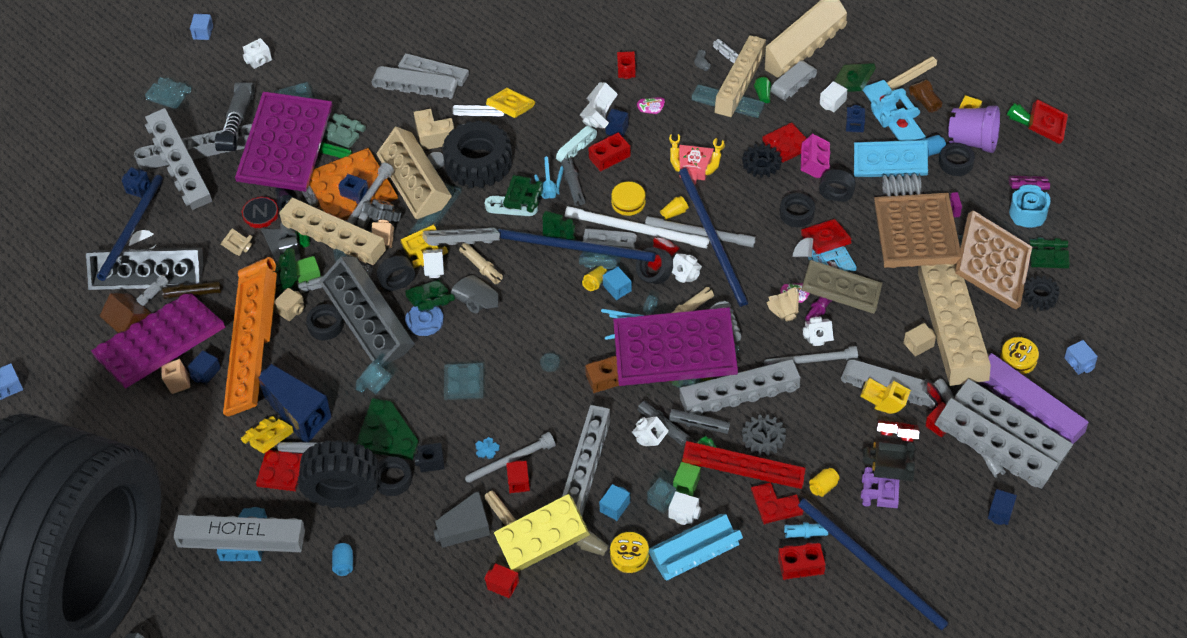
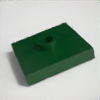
(855, 76)

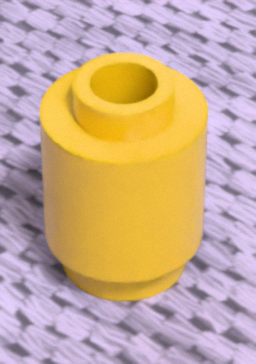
(824, 482)

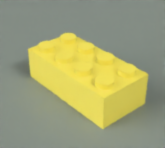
(541, 533)

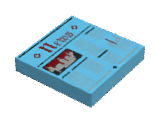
(835, 258)

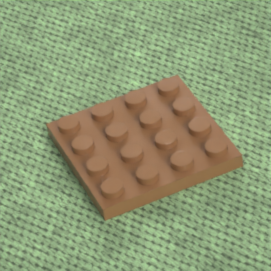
(994, 260)

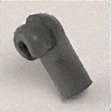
(701, 62)

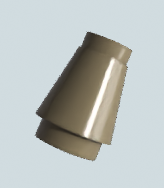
(593, 544)

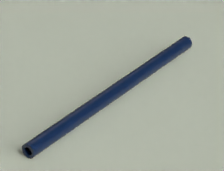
(129, 228)
(713, 237)
(577, 245)
(873, 564)

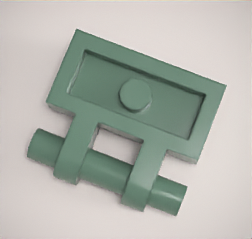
(341, 135)

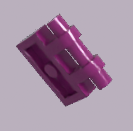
(1018, 181)

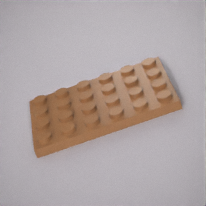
(917, 230)

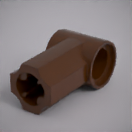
(924, 93)

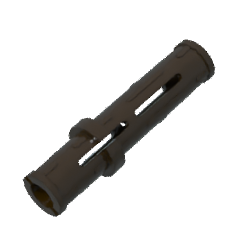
(194, 289)

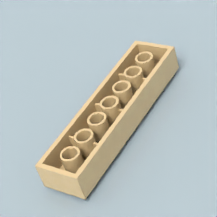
(954, 324)

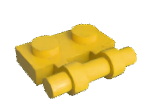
(415, 245)
(267, 434)

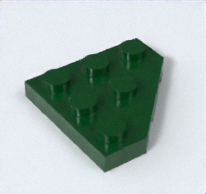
(387, 432)

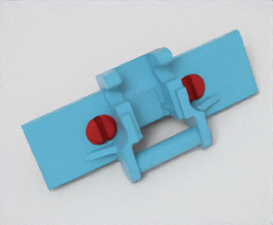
(884, 108)

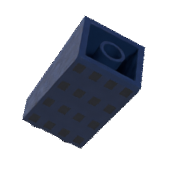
(295, 402)

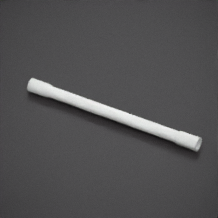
(694, 240)

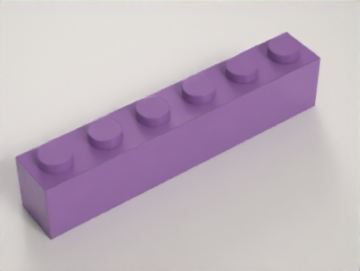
(1034, 401)

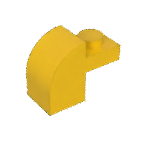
(886, 399)

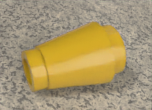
(674, 208)
(594, 278)

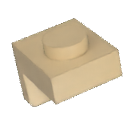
(236, 242)

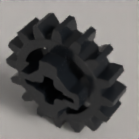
(761, 160)

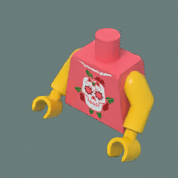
(697, 160)

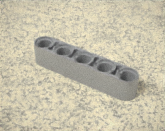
(414, 81)
(858, 372)

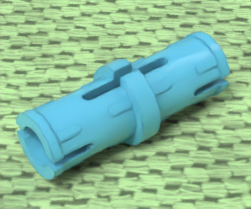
(804, 530)

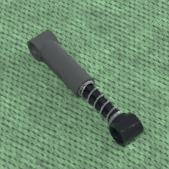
(235, 116)

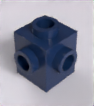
(136, 182)

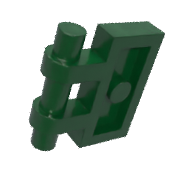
(517, 192)
(554, 226)
(1049, 258)
(286, 271)
(429, 296)

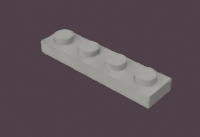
(419, 64)
(467, 236)

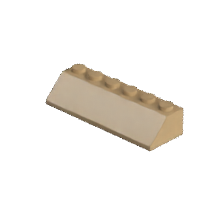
(805, 36)
(413, 174)

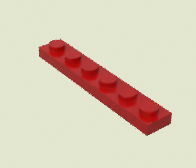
(743, 464)

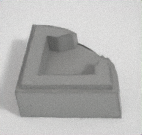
(804, 248)

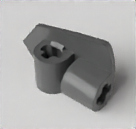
(281, 239)
(475, 294)

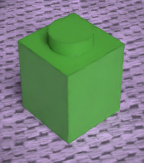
(307, 269)
(687, 478)

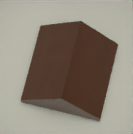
(122, 311)

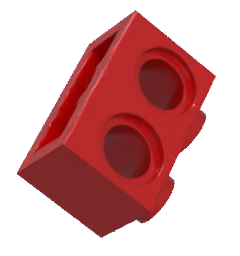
(609, 151)
(802, 565)

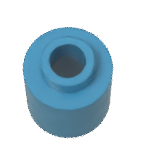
(935, 144)
(342, 559)

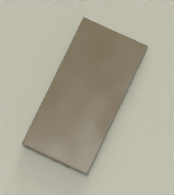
(842, 286)

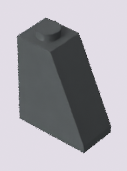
(462, 523)

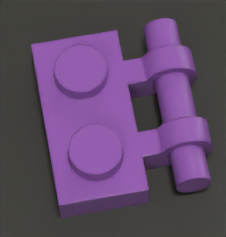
(887, 492)

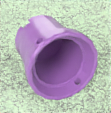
(976, 127)

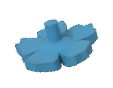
(486, 448)

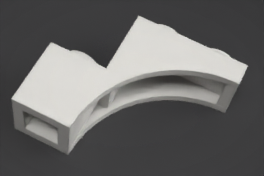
(596, 110)

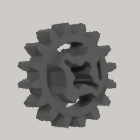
(381, 210)
(755, 438)

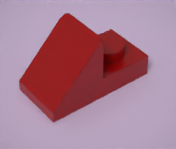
(664, 244)

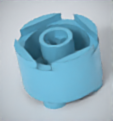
(1029, 206)

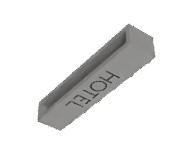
(239, 533)

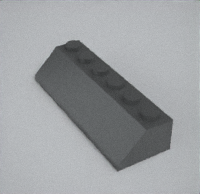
(143, 266)
(366, 311)

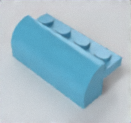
(694, 546)

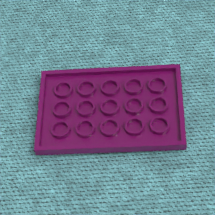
(284, 141)
(157, 339)
(675, 346)

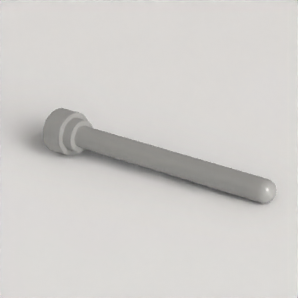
(385, 172)
(848, 354)
(544, 442)

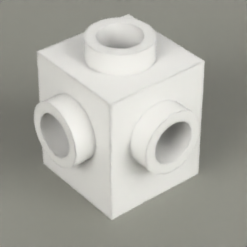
(256, 53)
(685, 268)
(824, 332)
(649, 431)

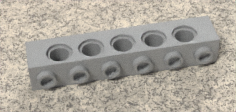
(161, 121)
(740, 388)
(1022, 424)
(1005, 442)
(587, 456)

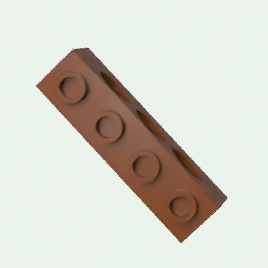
(597, 375)

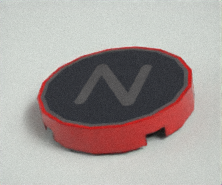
(260, 212)

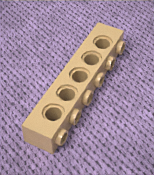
(740, 76)
(332, 231)

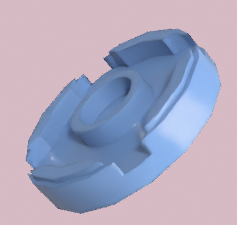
(424, 322)

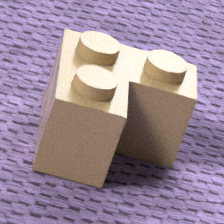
(431, 132)

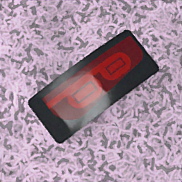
(930, 389)

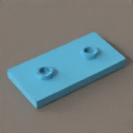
(890, 158)

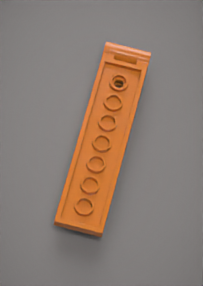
(249, 334)

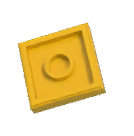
(510, 102)

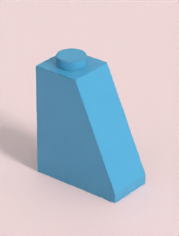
(243, 555)

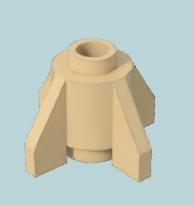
(785, 304)

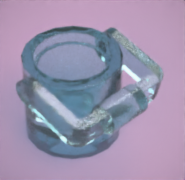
(373, 378)

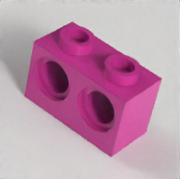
(815, 156)

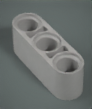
(793, 79)

